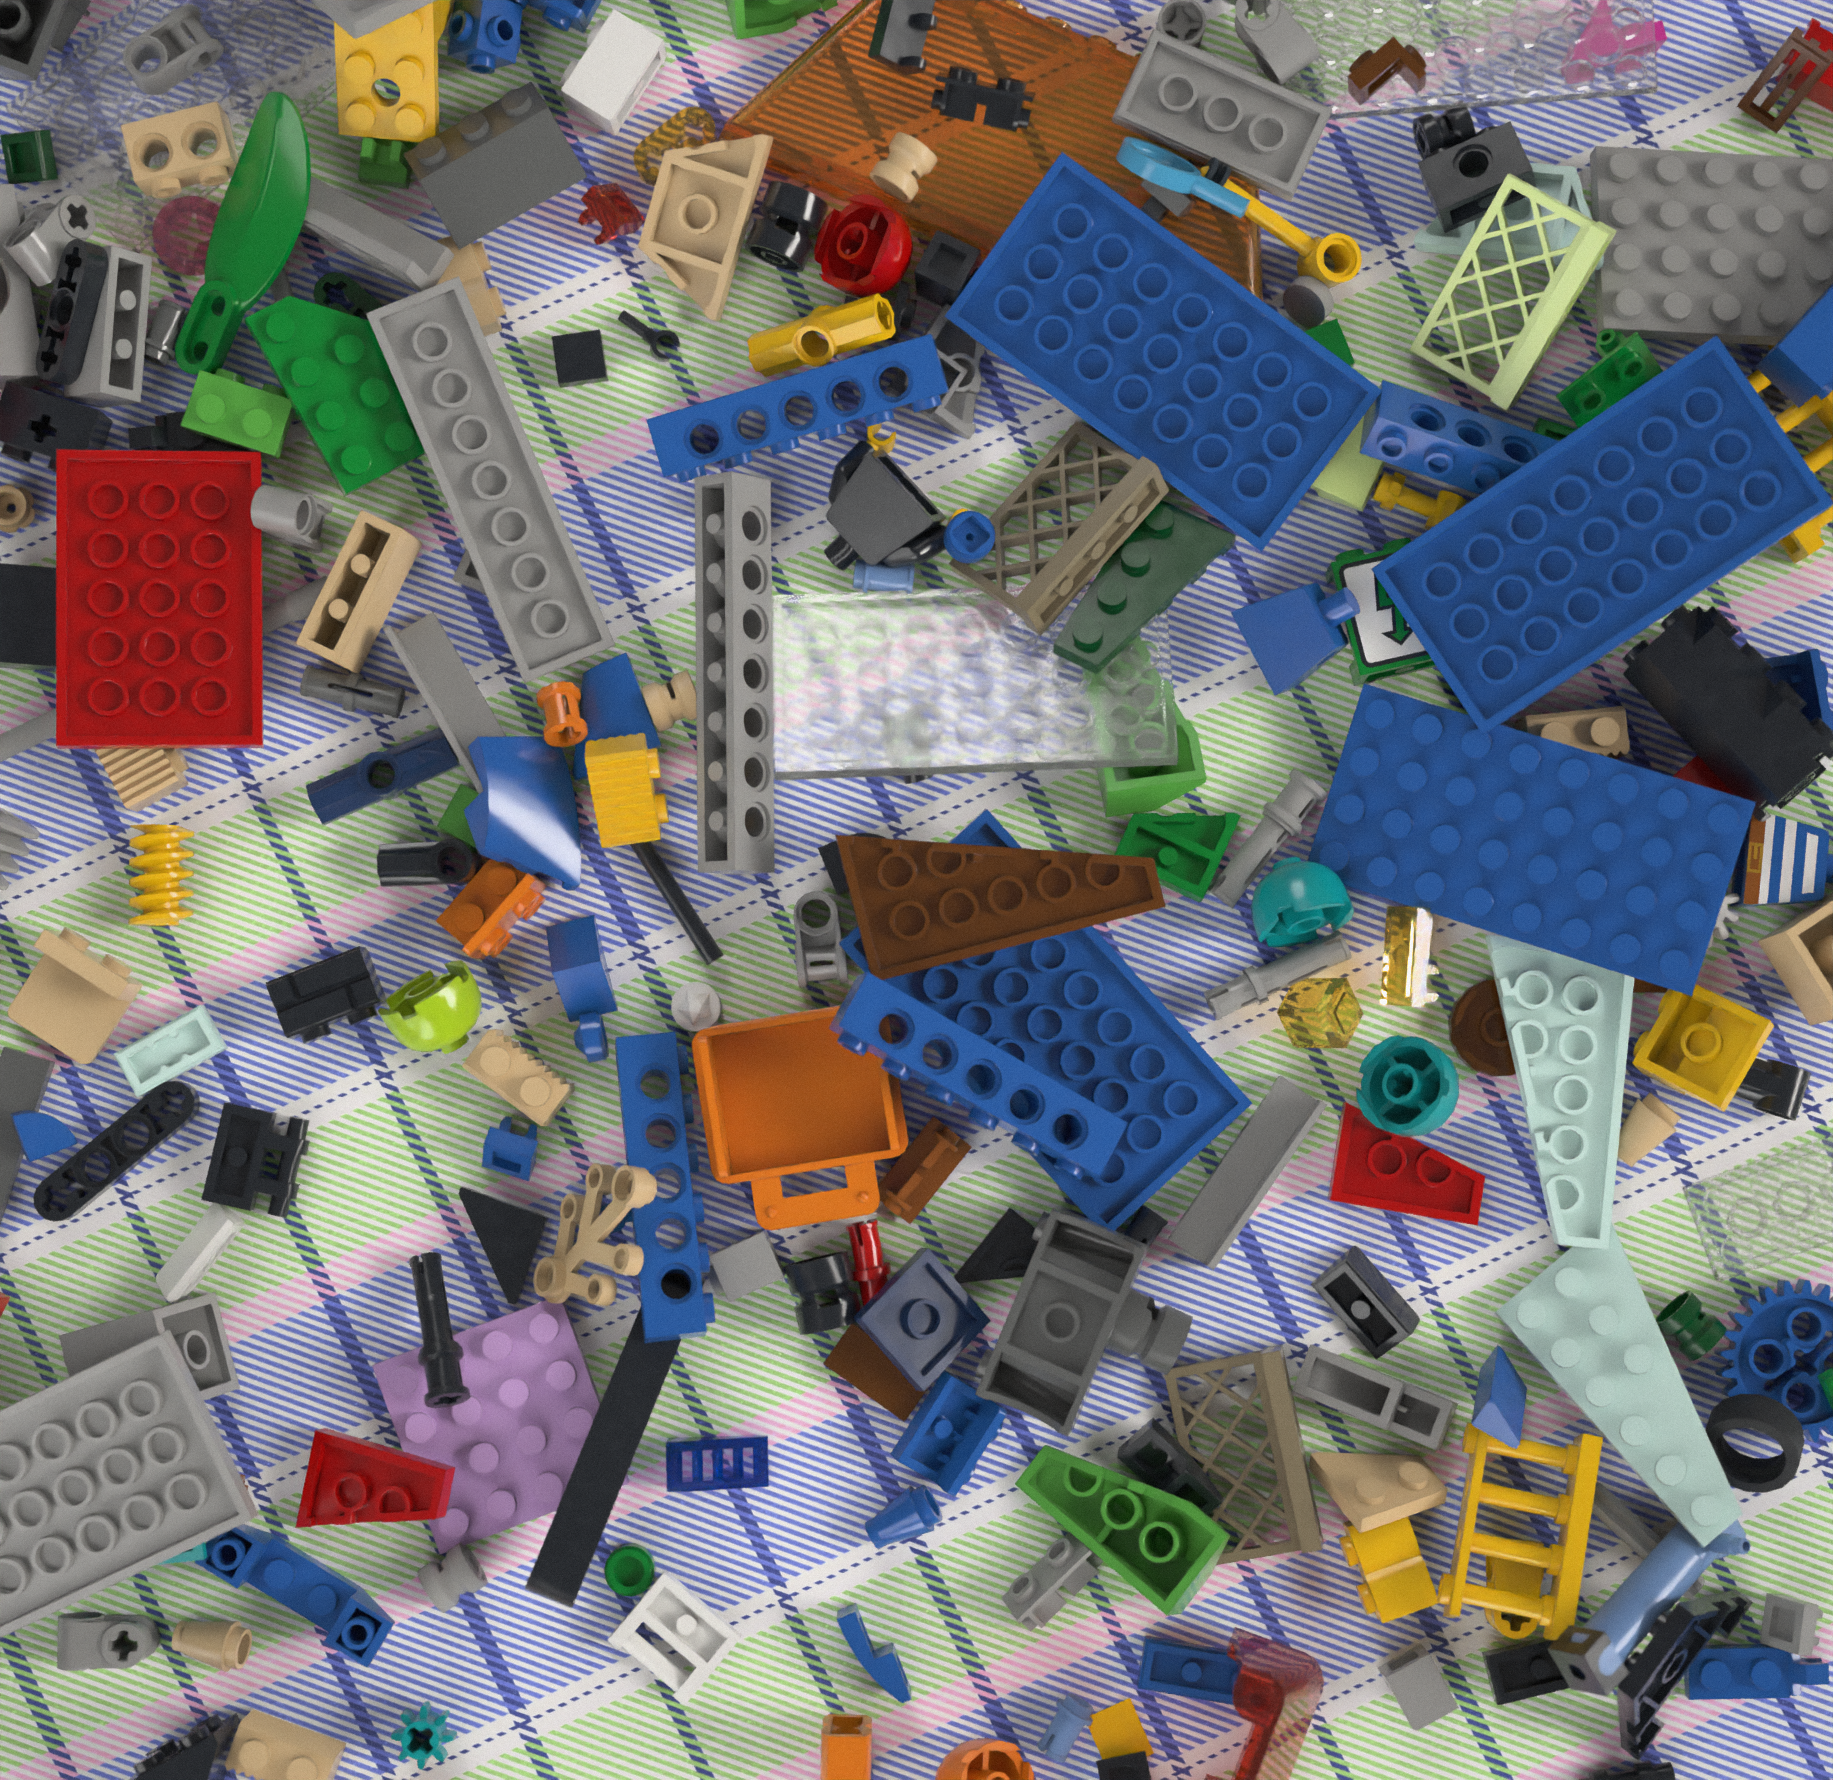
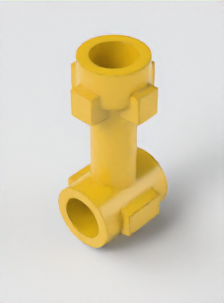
(1392, 491)

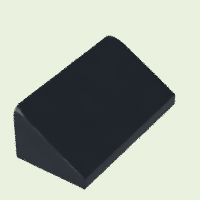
(1366, 1302)

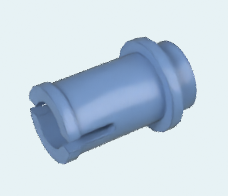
(882, 577)
(1065, 1727)

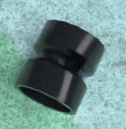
(793, 211)
(818, 1276)

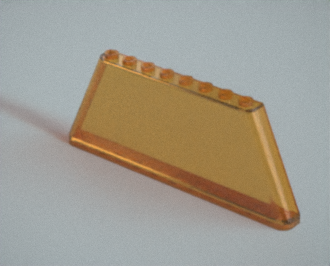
(842, 109)

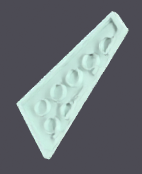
(1570, 1060)
(1609, 1357)

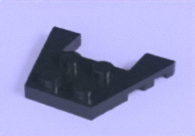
(1665, 1660)

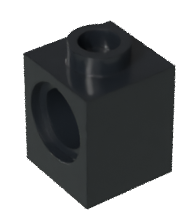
(945, 269)

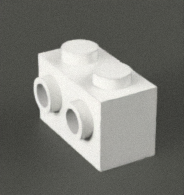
(612, 71)

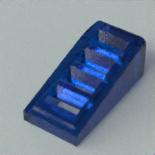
(718, 1481)

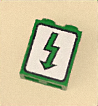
(1379, 634)

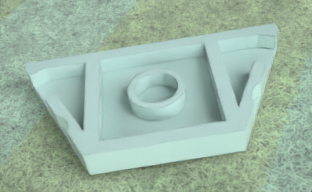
(1554, 180)

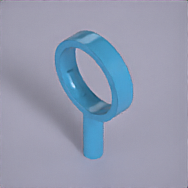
(1176, 174)

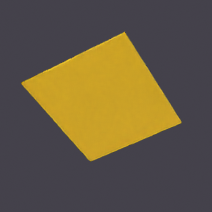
(1119, 1731)

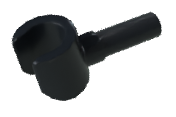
(649, 335)

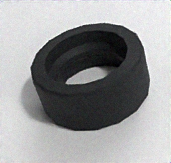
(1766, 1416)

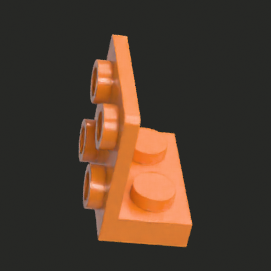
(490, 907)

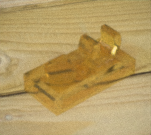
(1406, 957)

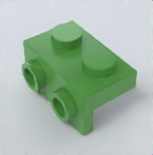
(239, 413)

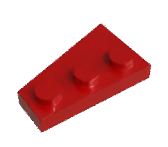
(1400, 1174)

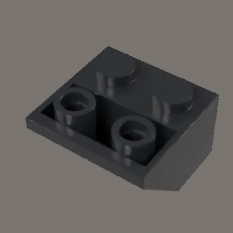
(196, 1758)

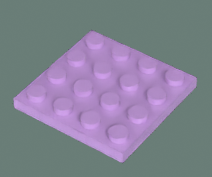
(516, 1430)

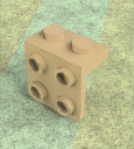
(74, 995)

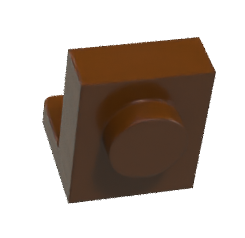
(1376, 69)

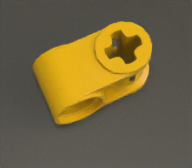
(1517, 1579)

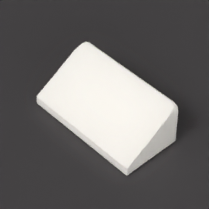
(198, 1252)

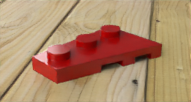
(370, 1482)

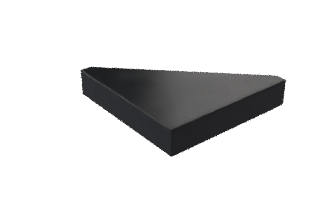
(507, 1236)
(1002, 1252)

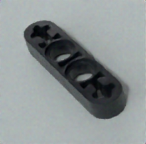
(114, 1147)

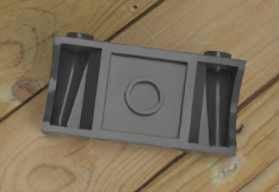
(1061, 1318)

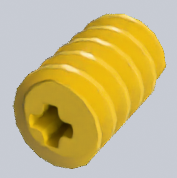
(160, 875)

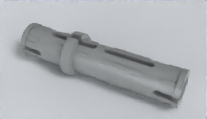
(1259, 983)

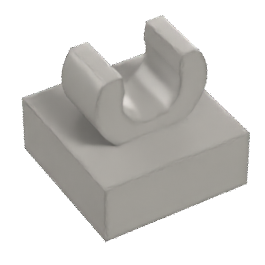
(1790, 1624)

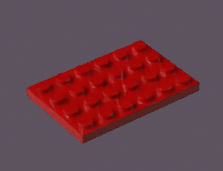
(158, 600)

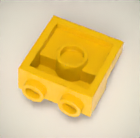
(1701, 1045)

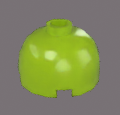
(434, 1010)

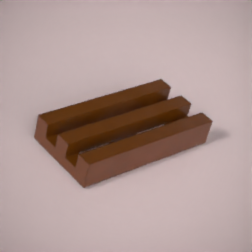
(1807, 51)

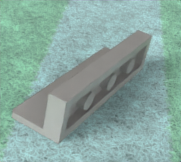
(446, 687)
(1246, 1172)

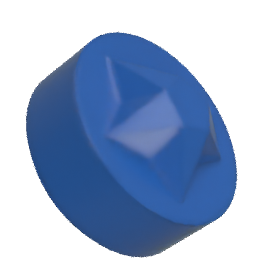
(969, 537)
(591, 1037)

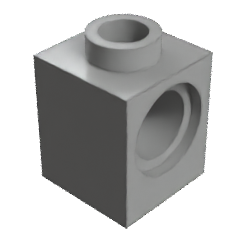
(745, 1266)

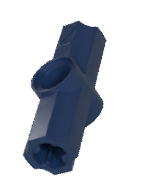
(354, 788)

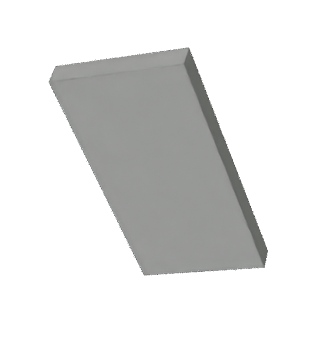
(1222, 113)

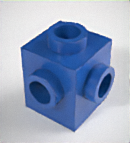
(485, 34)

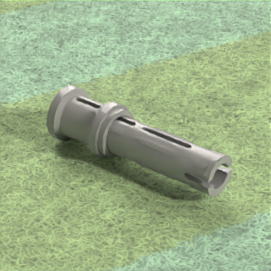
(1279, 821)

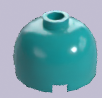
(1297, 902)
(1407, 1086)

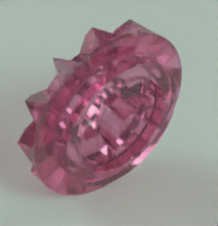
(176, 217)

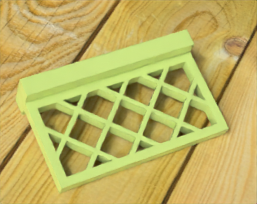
(1549, 312)

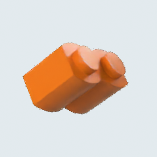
(846, 1747)

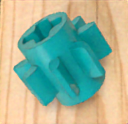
(420, 1722)

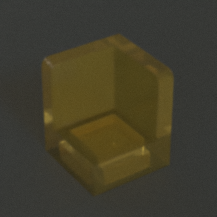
(1320, 1013)

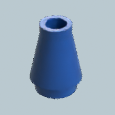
(905, 1517)

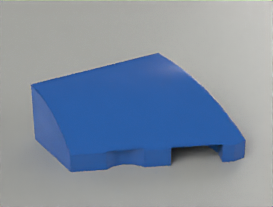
(612, 707)

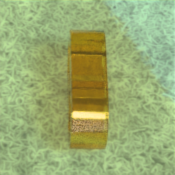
(669, 135)

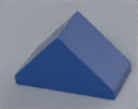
(580, 968)

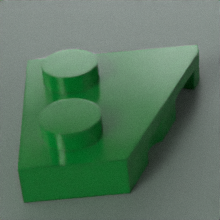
(1182, 846)

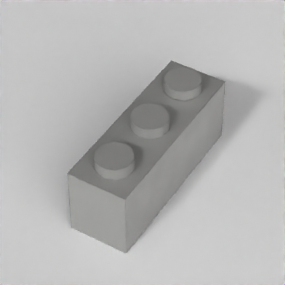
(117, 340)

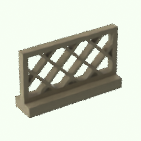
(1093, 540)
(1285, 1442)

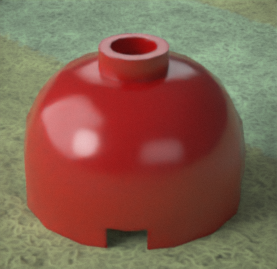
(864, 247)

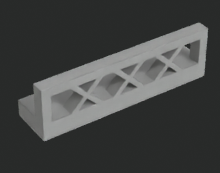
(374, 237)

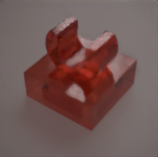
(612, 210)

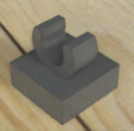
(1165, 200)

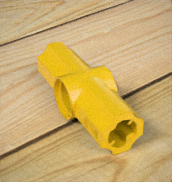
(843, 326)

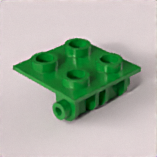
(1623, 369)

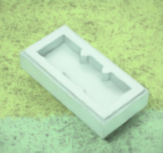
(170, 1051)

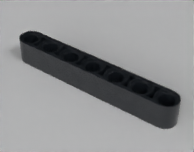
(604, 1460)

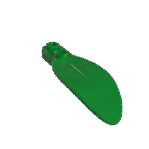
(251, 233)

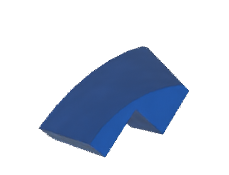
(526, 807)

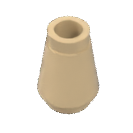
(1645, 1128)
(214, 1642)

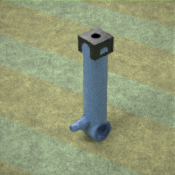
(1595, 1653)

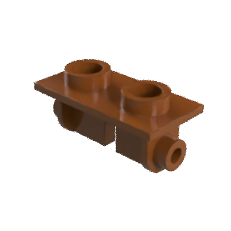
(922, 1170)

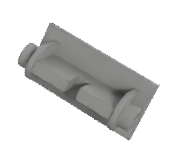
(1034, 1594)

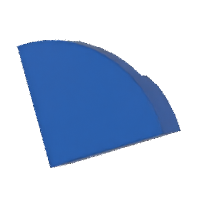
(41, 1134)

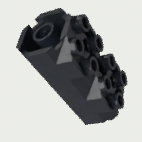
(1730, 708)

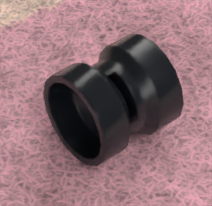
(1442, 130)

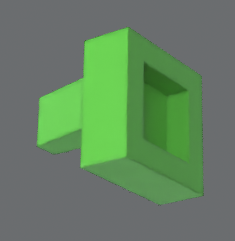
(384, 162)

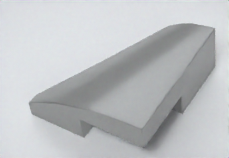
(960, 362)

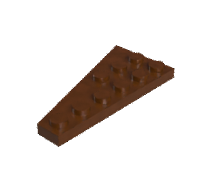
(957, 901)

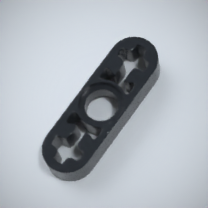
(75, 286)

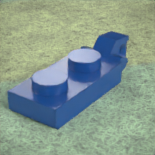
(1751, 1673)

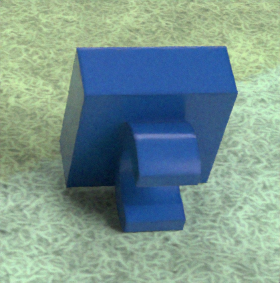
(510, 1152)

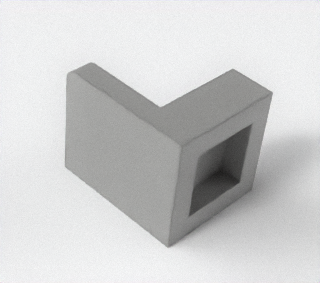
(1418, 1687)

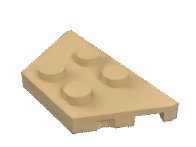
(703, 215)

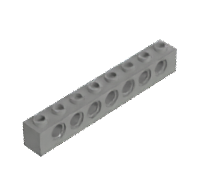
(734, 674)

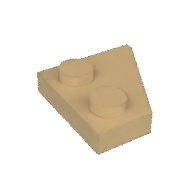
(1377, 1486)

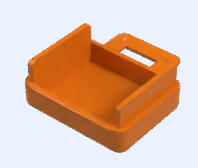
(792, 1102)

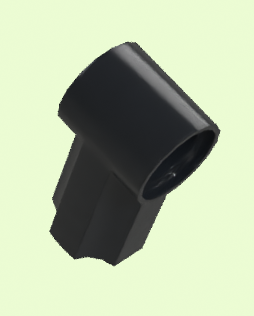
(424, 863)
(1774, 1088)

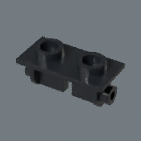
(1002, 100)

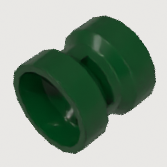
(1693, 1329)

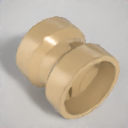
(903, 167)
(671, 700)

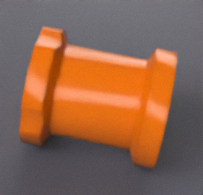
(562, 714)

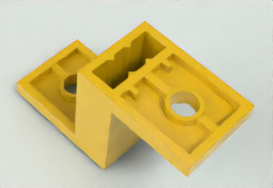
(398, 52)

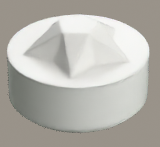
(696, 1006)

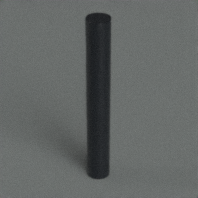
(677, 901)

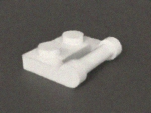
(684, 1624)

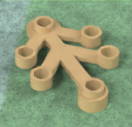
(557, 1275)

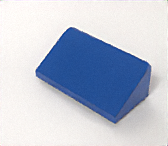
(1500, 1399)

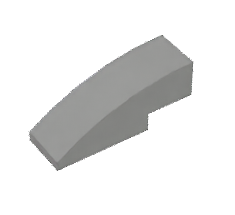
(1375, 1397)

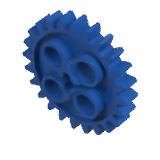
(1771, 1324)

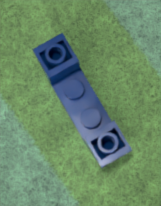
(302, 1584)

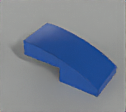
(881, 1663)

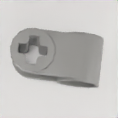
(1277, 42)
(173, 47)
(46, 232)
(290, 516)
(818, 944)
(97, 1640)

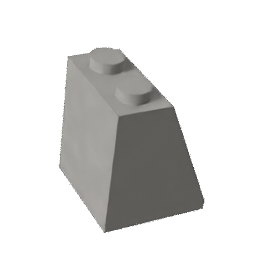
(196, 1330)

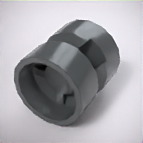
(1150, 1332)

